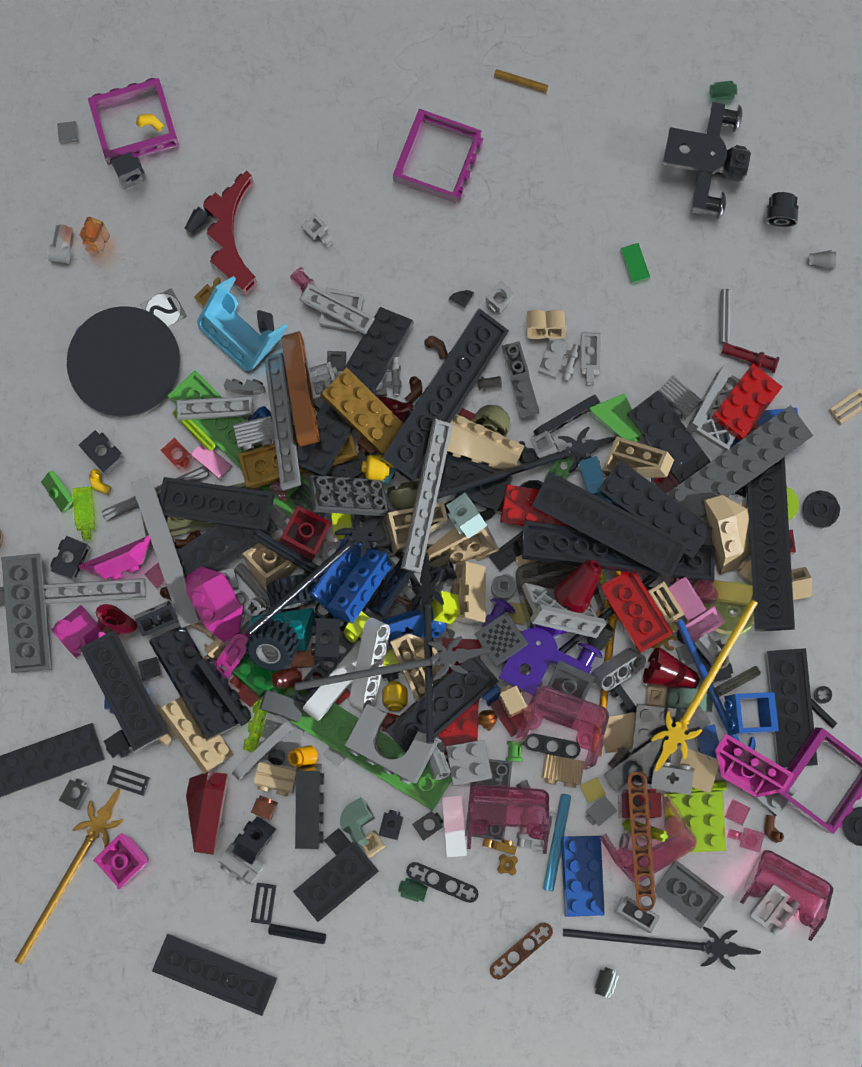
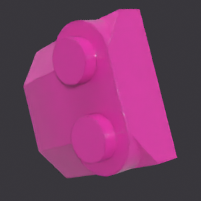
(77, 630)
(121, 860)

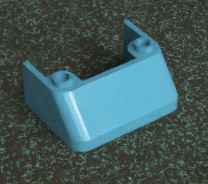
(232, 333)

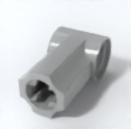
(60, 249)
(710, 649)
(438, 762)

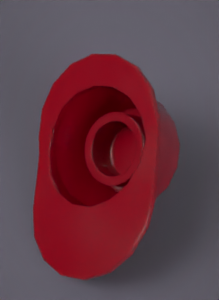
(398, 408)
(113, 619)

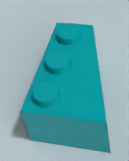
(299, 620)

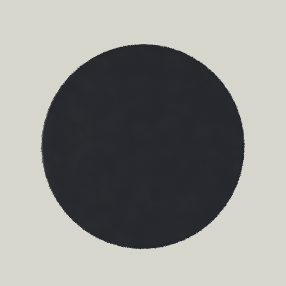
(123, 362)

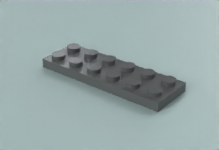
(26, 613)

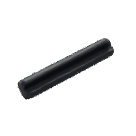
(298, 934)

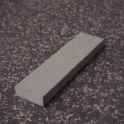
(337, 309)
(214, 408)

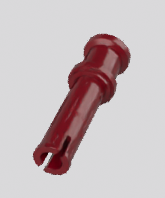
(758, 359)

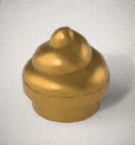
(487, 719)

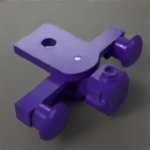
(539, 653)

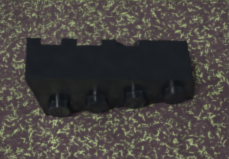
(308, 807)

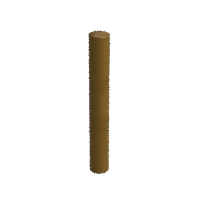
(521, 80)

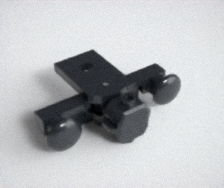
(709, 156)

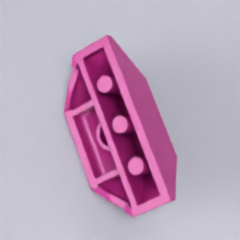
(119, 560)
(215, 602)
(750, 769)

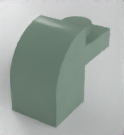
(683, 697)
(353, 817)

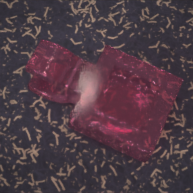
(749, 838)

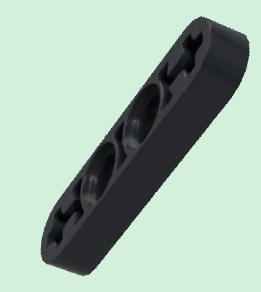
(567, 416)
(443, 879)

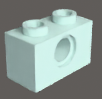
(466, 516)

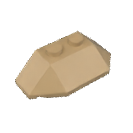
(729, 532)
(409, 649)

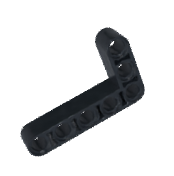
(319, 669)

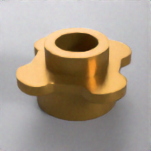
(503, 868)

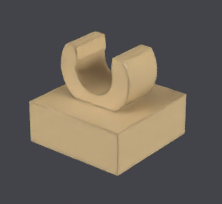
(215, 648)

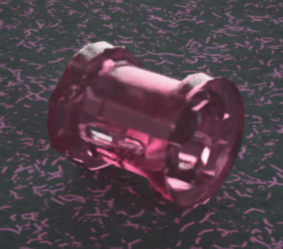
(301, 278)

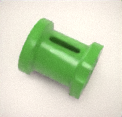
(514, 752)

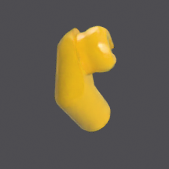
(149, 119)
(96, 482)

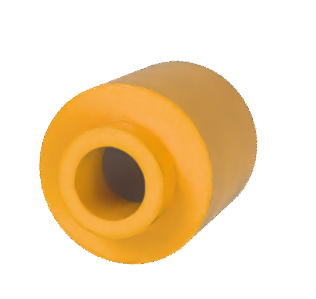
(302, 756)

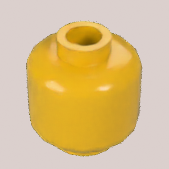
(375, 468)
(394, 696)

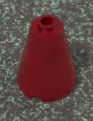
(579, 587)
(669, 671)

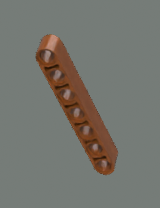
(300, 389)
(638, 850)

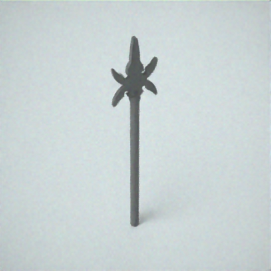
(446, 658)

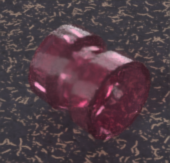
(706, 591)

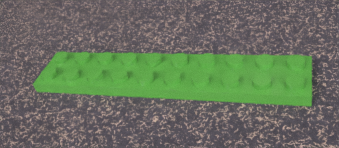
(223, 434)
(335, 731)

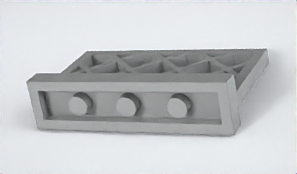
(707, 404)
(558, 617)

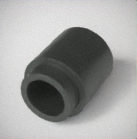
(603, 638)
(606, 982)

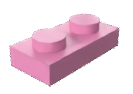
(705, 622)

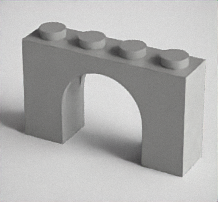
(364, 742)

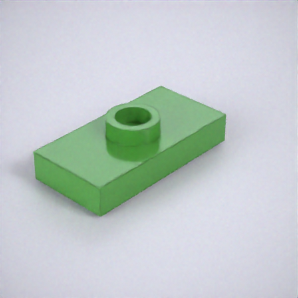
(57, 491)

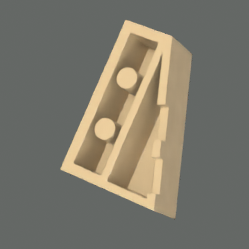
(642, 458)
(399, 524)
(471, 591)

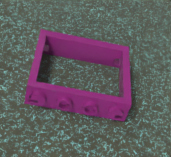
(446, 124)
(143, 147)
(801, 760)

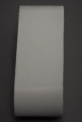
(618, 669)

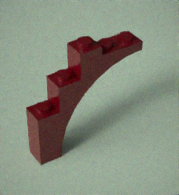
(221, 233)

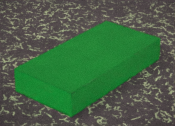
(635, 263)

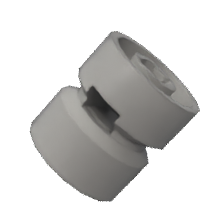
(503, 586)

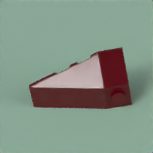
(205, 807)

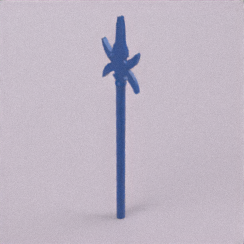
(703, 673)

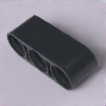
(561, 746)

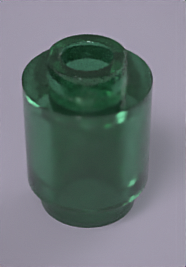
(723, 90)
(412, 890)

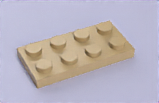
(205, 754)

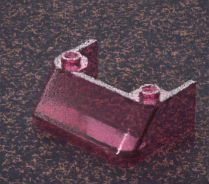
(569, 711)
(509, 808)
(679, 843)
(802, 885)

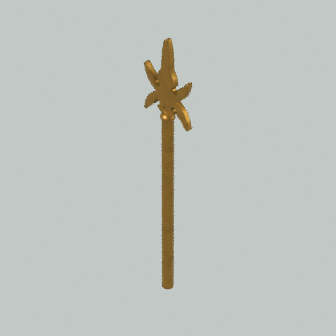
(97, 826)

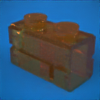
(94, 235)

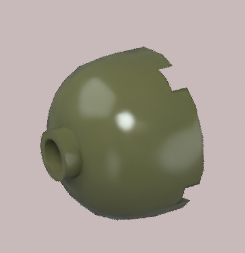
(493, 418)
(404, 496)

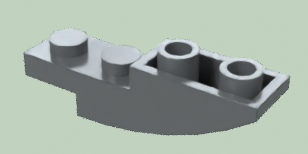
(520, 379)

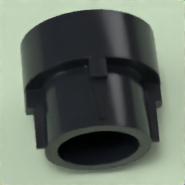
(782, 210)

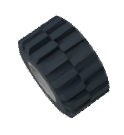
(279, 588)
(272, 646)

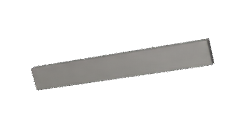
(282, 421)
(426, 496)
(165, 550)
(90, 591)

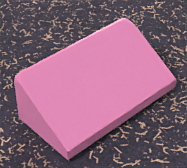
(212, 461)
(687, 598)

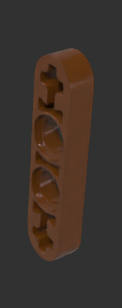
(523, 953)

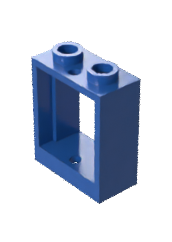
(766, 710)

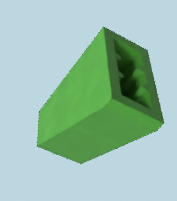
(614, 418)

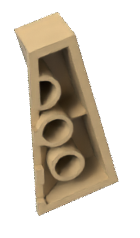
(483, 444)

